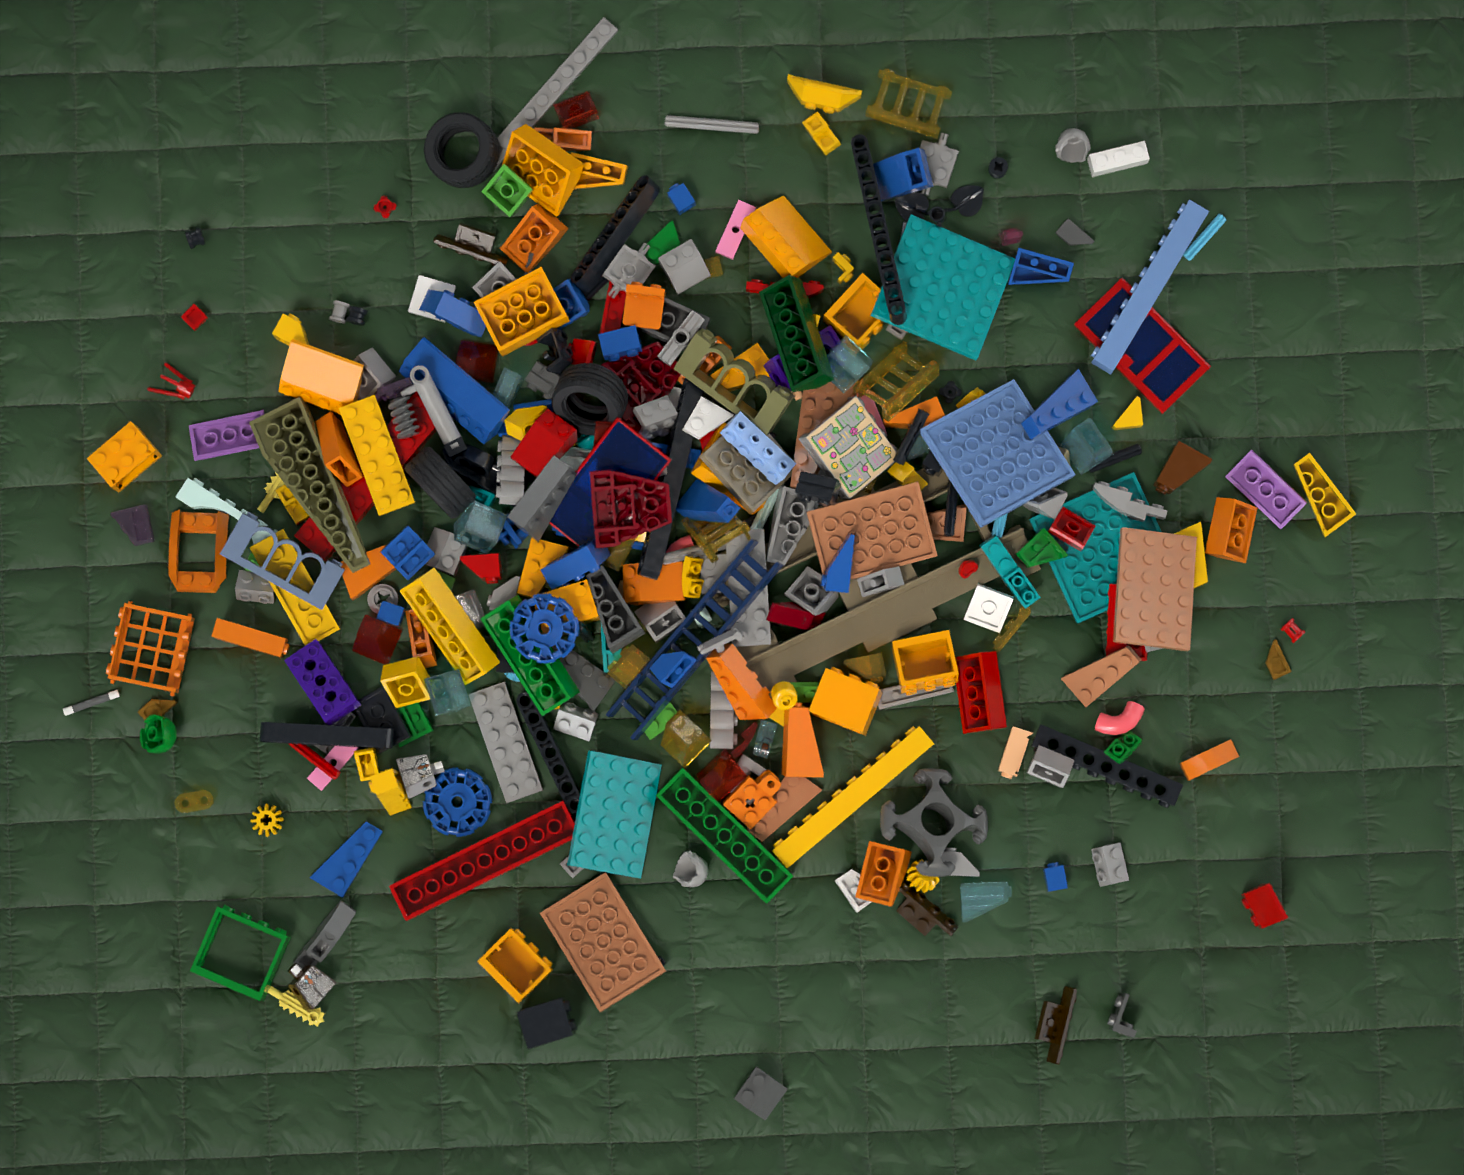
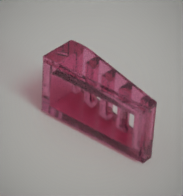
(1010, 236)

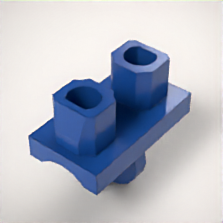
(514, 537)

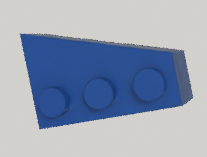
(1038, 268)
(453, 311)
(574, 564)

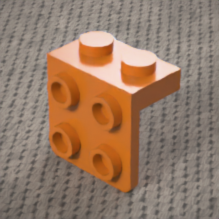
(644, 305)

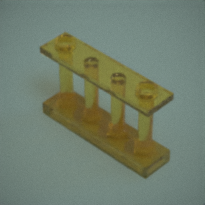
(894, 116)
(904, 395)
(706, 543)

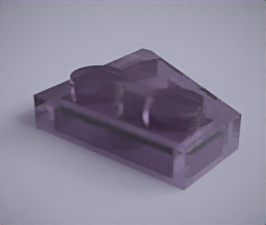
(393, 390)
(135, 524)

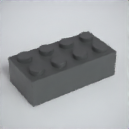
(672, 318)

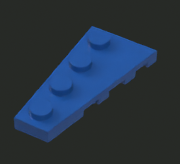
(347, 861)

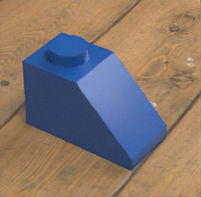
(672, 666)

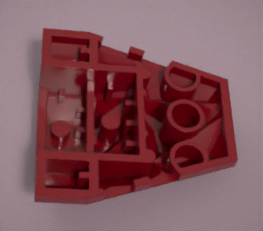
(644, 378)
(627, 506)

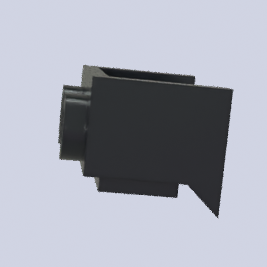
(558, 350)

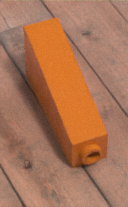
(337, 449)
(367, 577)
(250, 638)
(800, 748)

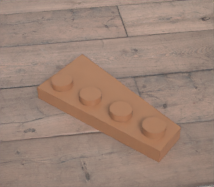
(1100, 675)
(790, 798)

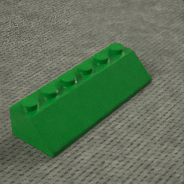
(545, 682)

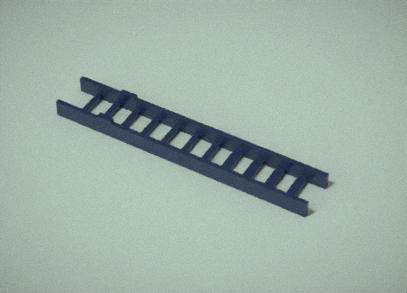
(695, 614)

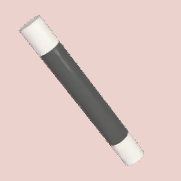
(91, 702)

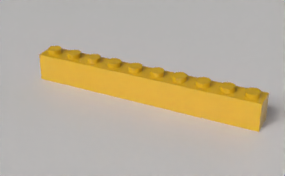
(853, 797)

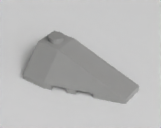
(787, 525)

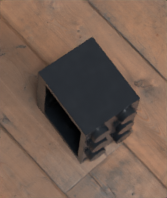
(547, 1022)

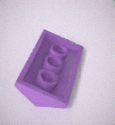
(223, 436)
(1266, 489)

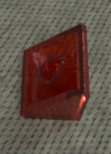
(576, 111)

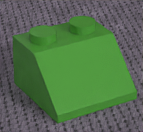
(507, 190)

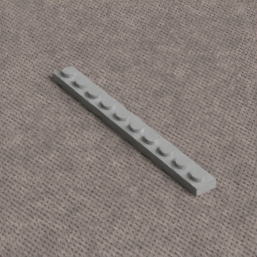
(559, 82)

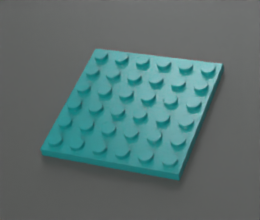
(946, 286)
(1087, 574)

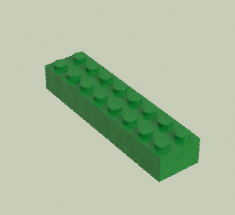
(724, 835)

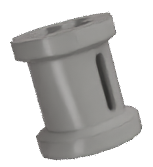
(339, 312)

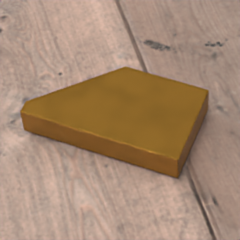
(1276, 662)
(156, 707)

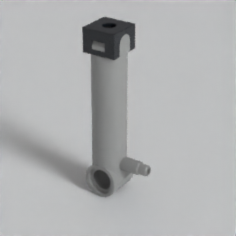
(437, 411)

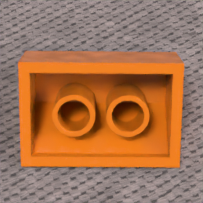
(1231, 529)

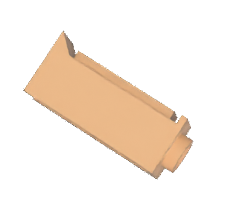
(1014, 752)

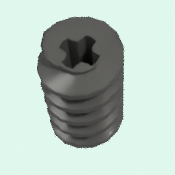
(403, 417)

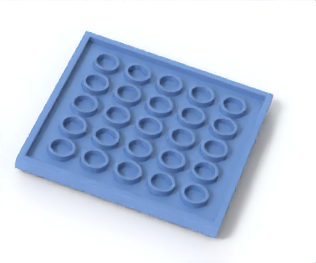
(992, 455)

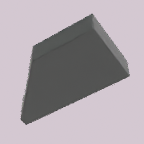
(1073, 234)

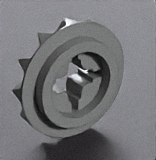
(384, 590)

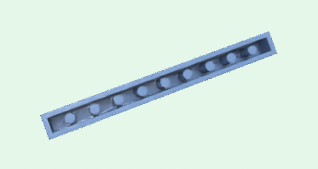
(1149, 287)

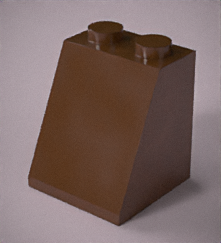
(1180, 467)

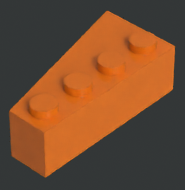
(741, 684)

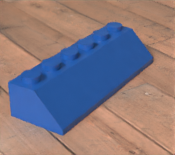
(463, 396)

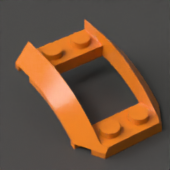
(198, 523)

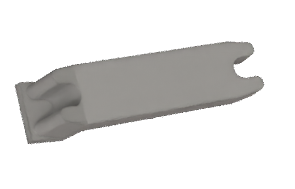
(719, 641)

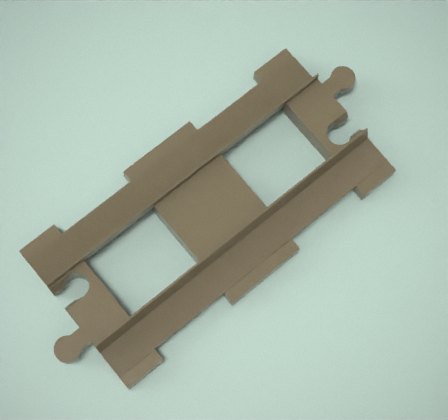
(877, 617)

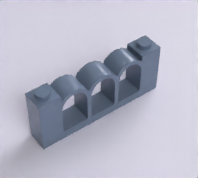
(324, 584)

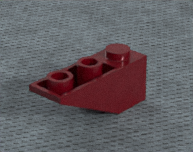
(793, 615)

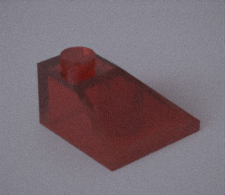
(478, 360)
(376, 640)
(721, 775)

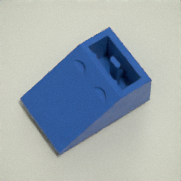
(903, 174)

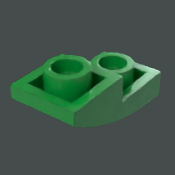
(1123, 747)

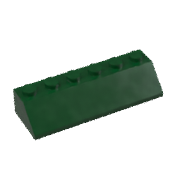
(796, 334)

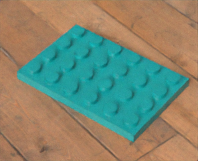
(614, 814)

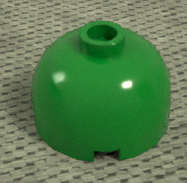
(158, 734)

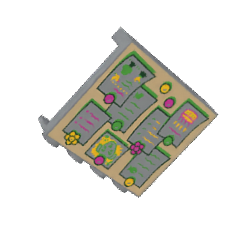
(850, 447)

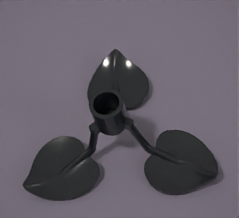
(966, 199)

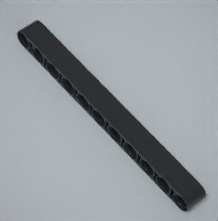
(881, 236)
(678, 450)

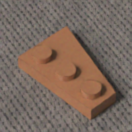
(937, 520)

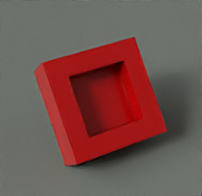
(194, 317)

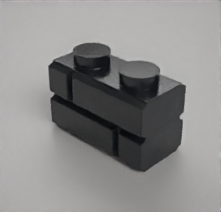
(817, 488)

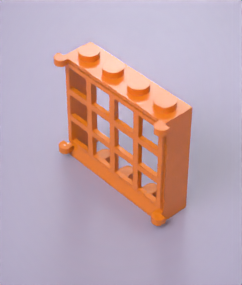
(179, 654)

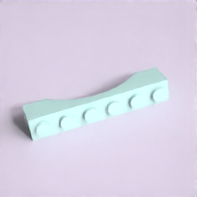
(197, 497)

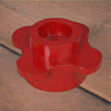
(384, 202)

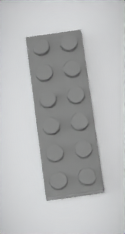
(753, 620)
(505, 742)

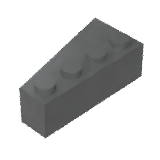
(543, 498)
(614, 613)

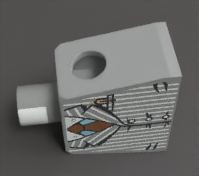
(418, 774)

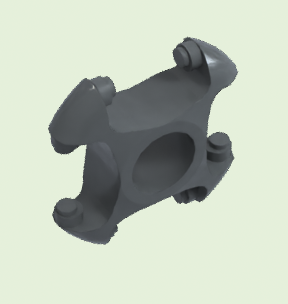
(955, 820)

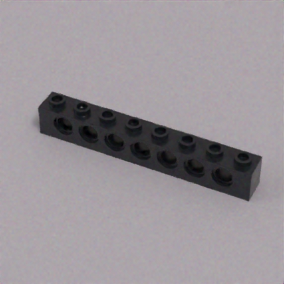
(1171, 788)

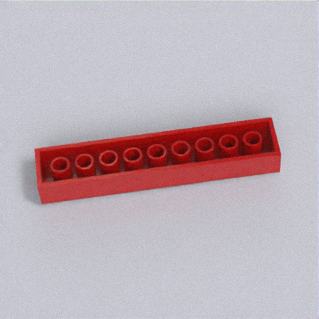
(358, 493)
(483, 861)

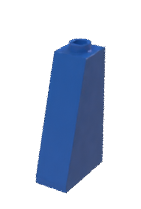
(706, 504)

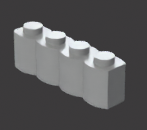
(510, 474)
(721, 718)

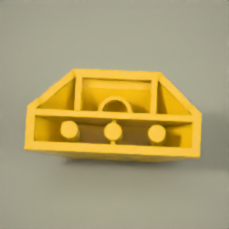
(822, 95)

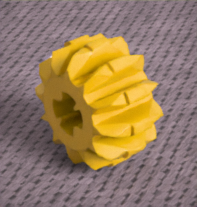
(271, 825)
(920, 881)

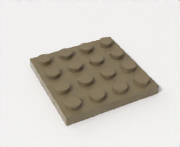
(739, 475)

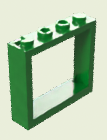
(206, 944)

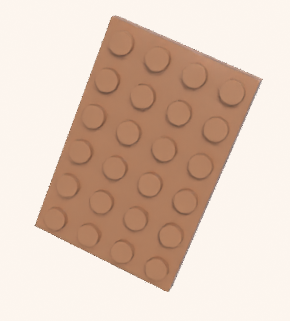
(887, 528)
(1155, 589)
(603, 942)

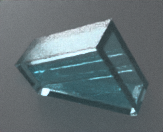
(508, 387)
(982, 897)

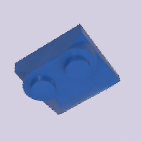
(572, 301)

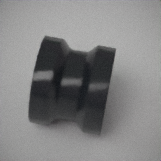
(998, 171)
(195, 237)
(356, 316)

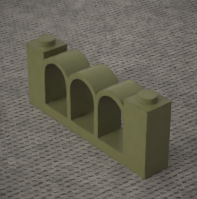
(689, 366)

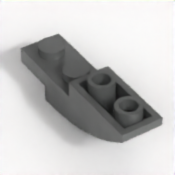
(326, 936)

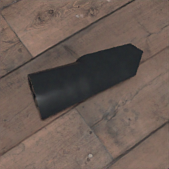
(477, 467)

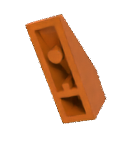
(420, 640)

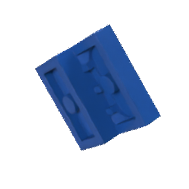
(407, 552)

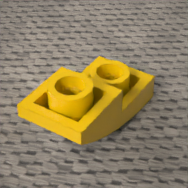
(691, 582)

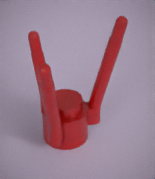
(184, 388)

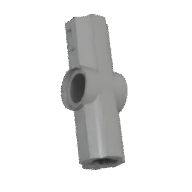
(688, 328)

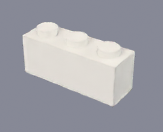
(1118, 159)

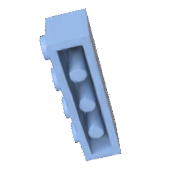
(757, 448)

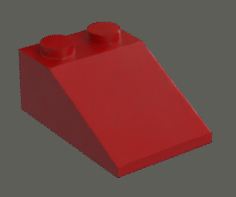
(546, 438)
(1263, 906)

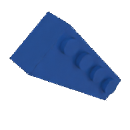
(1063, 404)

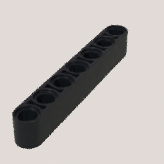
(615, 233)
(326, 735)
(543, 747)

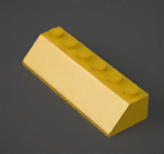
(449, 626)

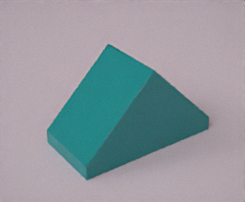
(482, 496)

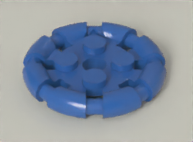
(555, 624)
(469, 802)

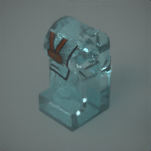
(764, 738)

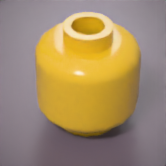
(784, 695)

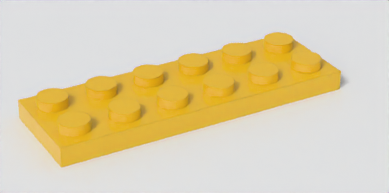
(377, 455)
(307, 619)

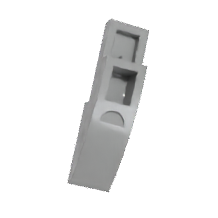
(1121, 501)

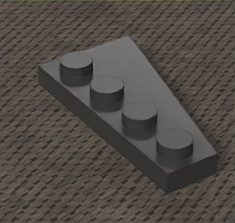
(587, 677)

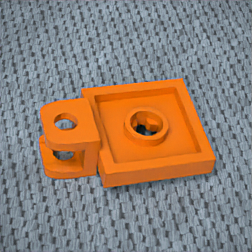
(760, 791)

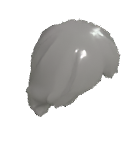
(1072, 146)
(690, 870)

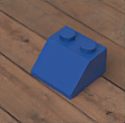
(620, 343)

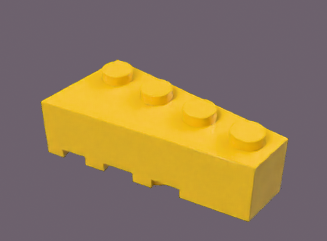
(1325, 499)
(390, 791)

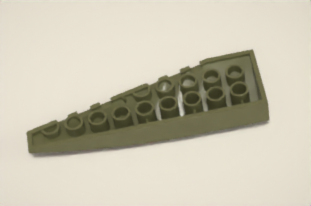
(293, 449)

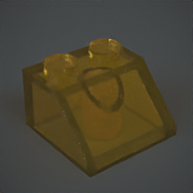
(628, 666)
(867, 667)
(683, 739)

